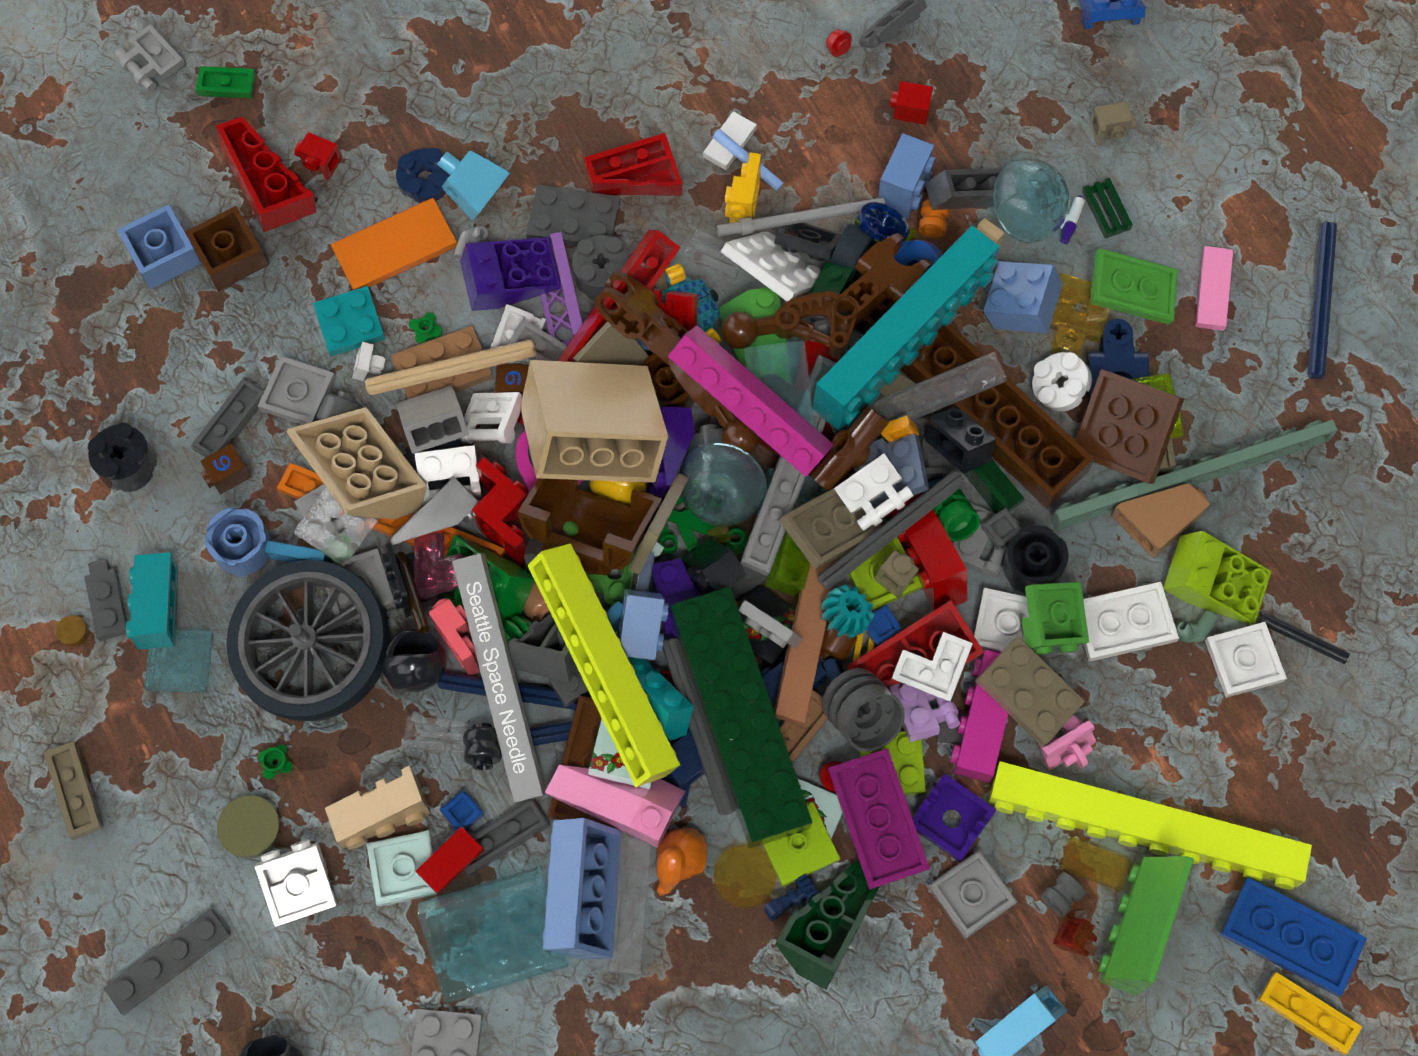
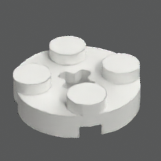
(1052, 368)

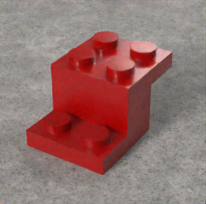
(498, 510)

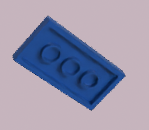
(1293, 937)

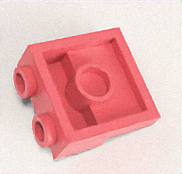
(454, 629)

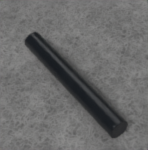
(1305, 638)

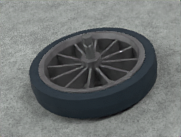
(307, 640)

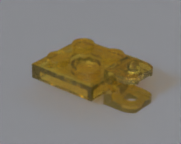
(1075, 326)

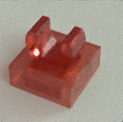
(1074, 935)

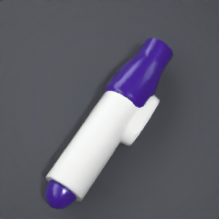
(1069, 225)

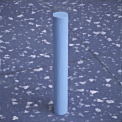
(743, 156)

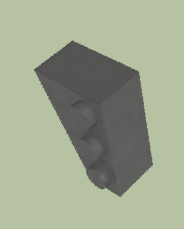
(544, 650)

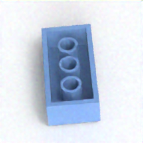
(582, 889)

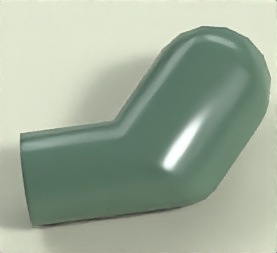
(1197, 632)

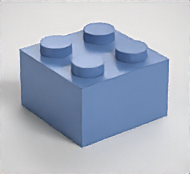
(907, 174)
(159, 247)
(1023, 297)

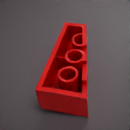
(265, 181)
(939, 564)

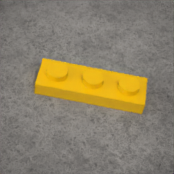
(1310, 1013)

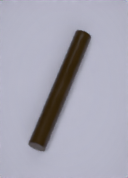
(413, 596)

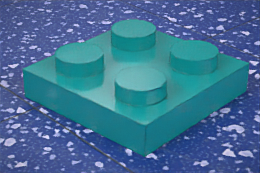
(348, 321)

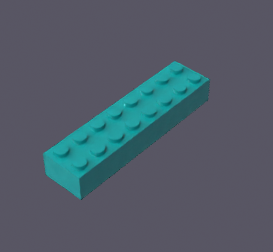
(905, 329)

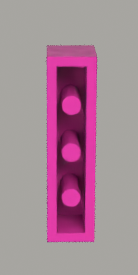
(980, 730)

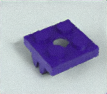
(952, 796)

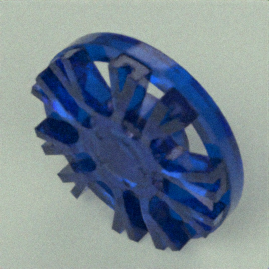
(880, 224)

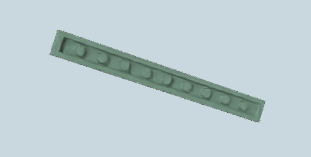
(1203, 471)

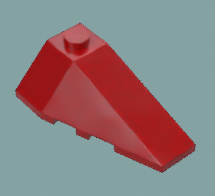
(920, 639)

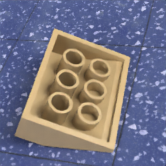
(360, 465)

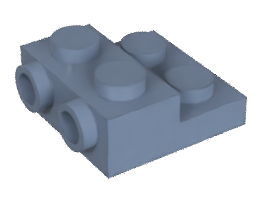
(908, 461)

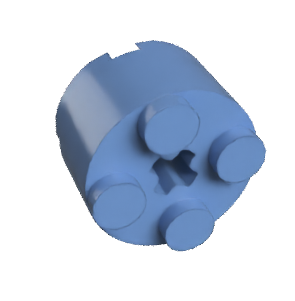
(228, 528)

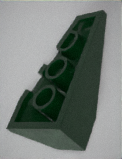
(824, 928)

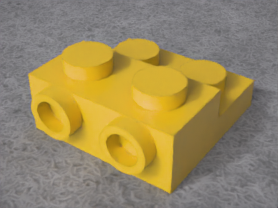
(743, 195)

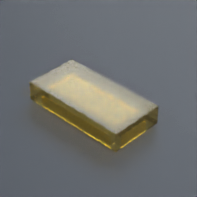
(1095, 864)

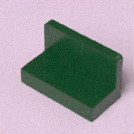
(995, 487)

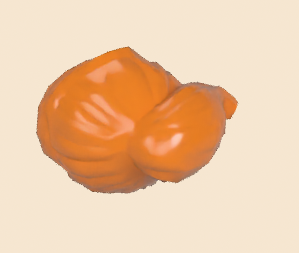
(679, 858)

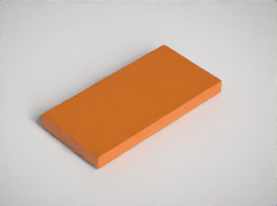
(394, 245)

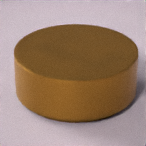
(72, 631)

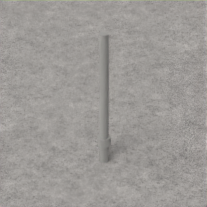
(747, 225)

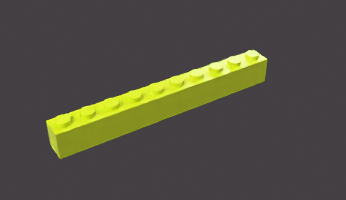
(1150, 825)

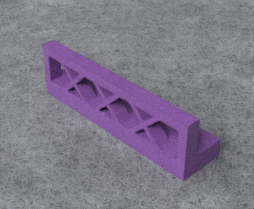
(567, 287)

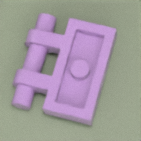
(919, 718)

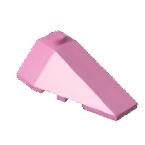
(630, 809)

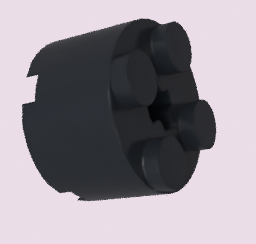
(122, 457)
(1046, 547)

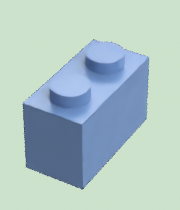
(641, 623)

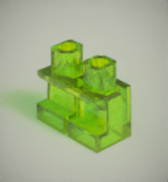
(789, 568)

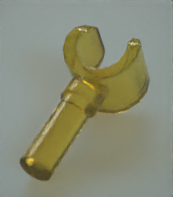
(720, 533)

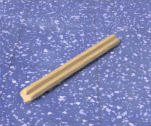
(450, 367)

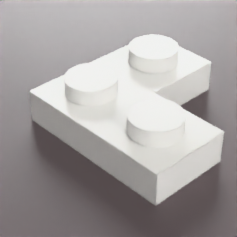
(935, 676)

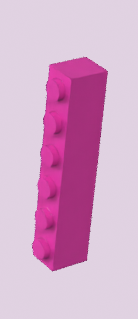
(750, 400)

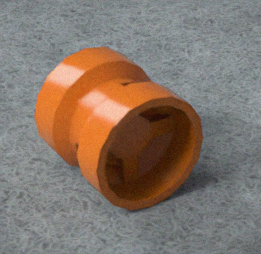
(933, 221)

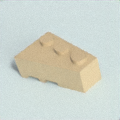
(378, 810)

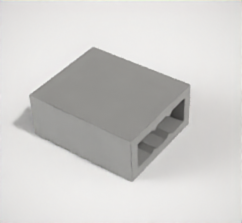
(432, 419)

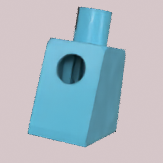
(471, 181)

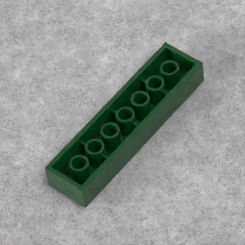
(740, 717)

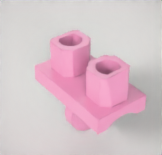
(1070, 747)

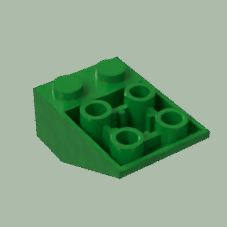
(509, 580)

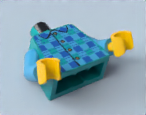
(707, 298)

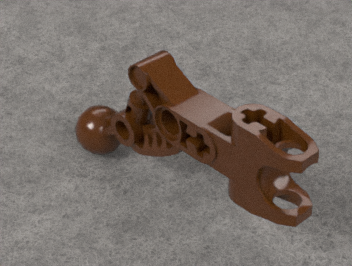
(880, 280)
(643, 319)

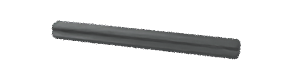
(890, 530)
(699, 728)

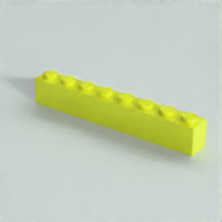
(603, 665)

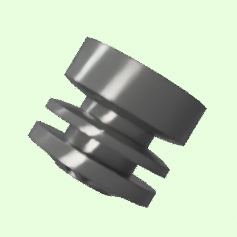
(863, 709)

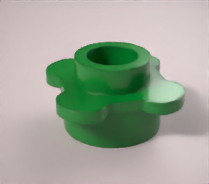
(425, 335)
(266, 758)

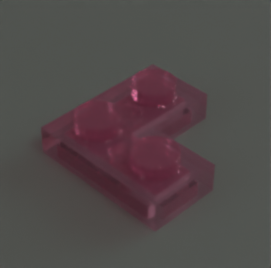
(431, 570)

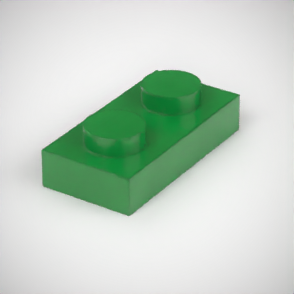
(226, 82)

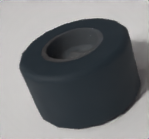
(851, 247)

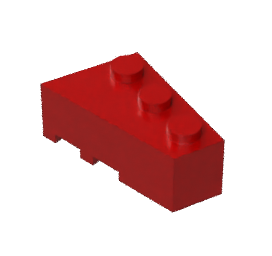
(635, 169)

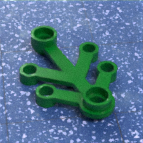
(686, 523)

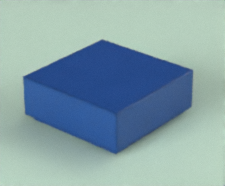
(883, 626)
(462, 811)

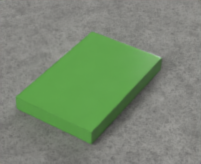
(1134, 286)

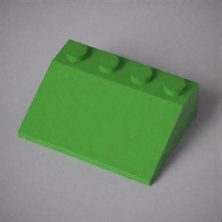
(1144, 923)

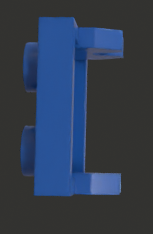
(1109, 10)

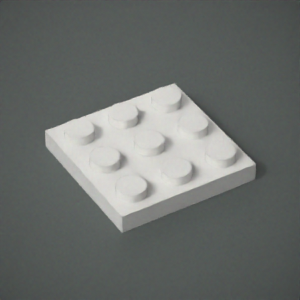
(772, 265)

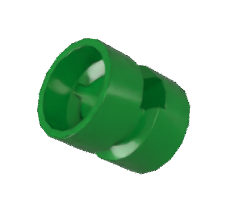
(957, 516)

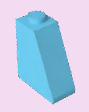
(1022, 1024)

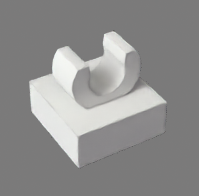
(367, 362)

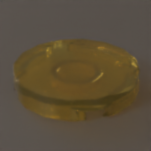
(744, 877)

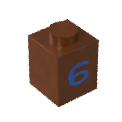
(511, 378)
(224, 469)

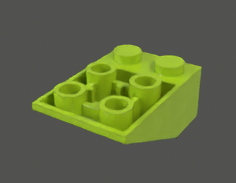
(1216, 578)

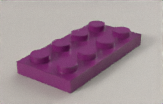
(878, 819)

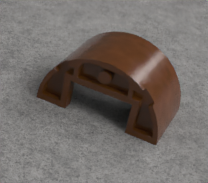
(606, 529)

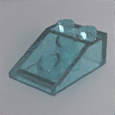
(785, 372)

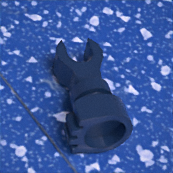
(804, 890)

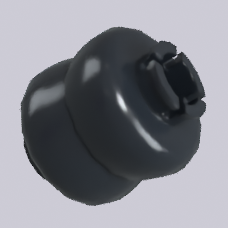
(481, 747)

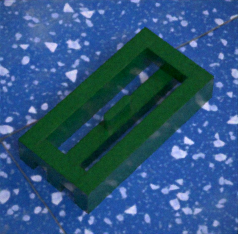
(1108, 186)

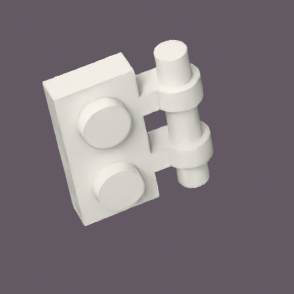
(869, 484)

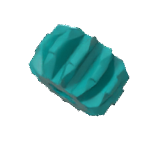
(847, 611)

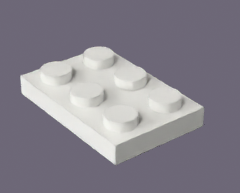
(1128, 621)

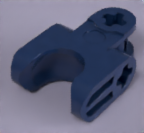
(1117, 354)

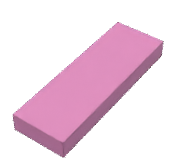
(1214, 288)

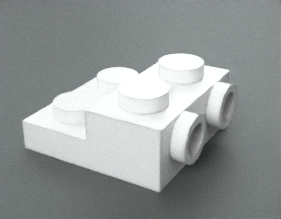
(295, 882)

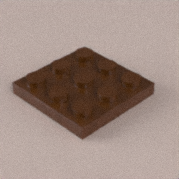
(1129, 425)

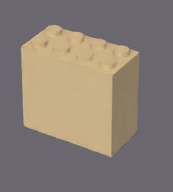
(593, 421)

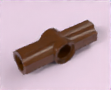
(850, 448)

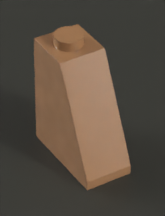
(1161, 516)

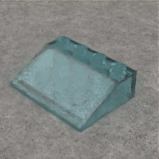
(488, 935)

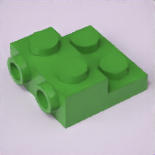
(1055, 618)

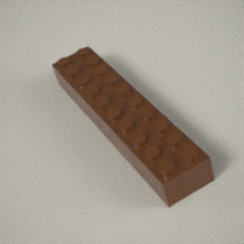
(1026, 438)

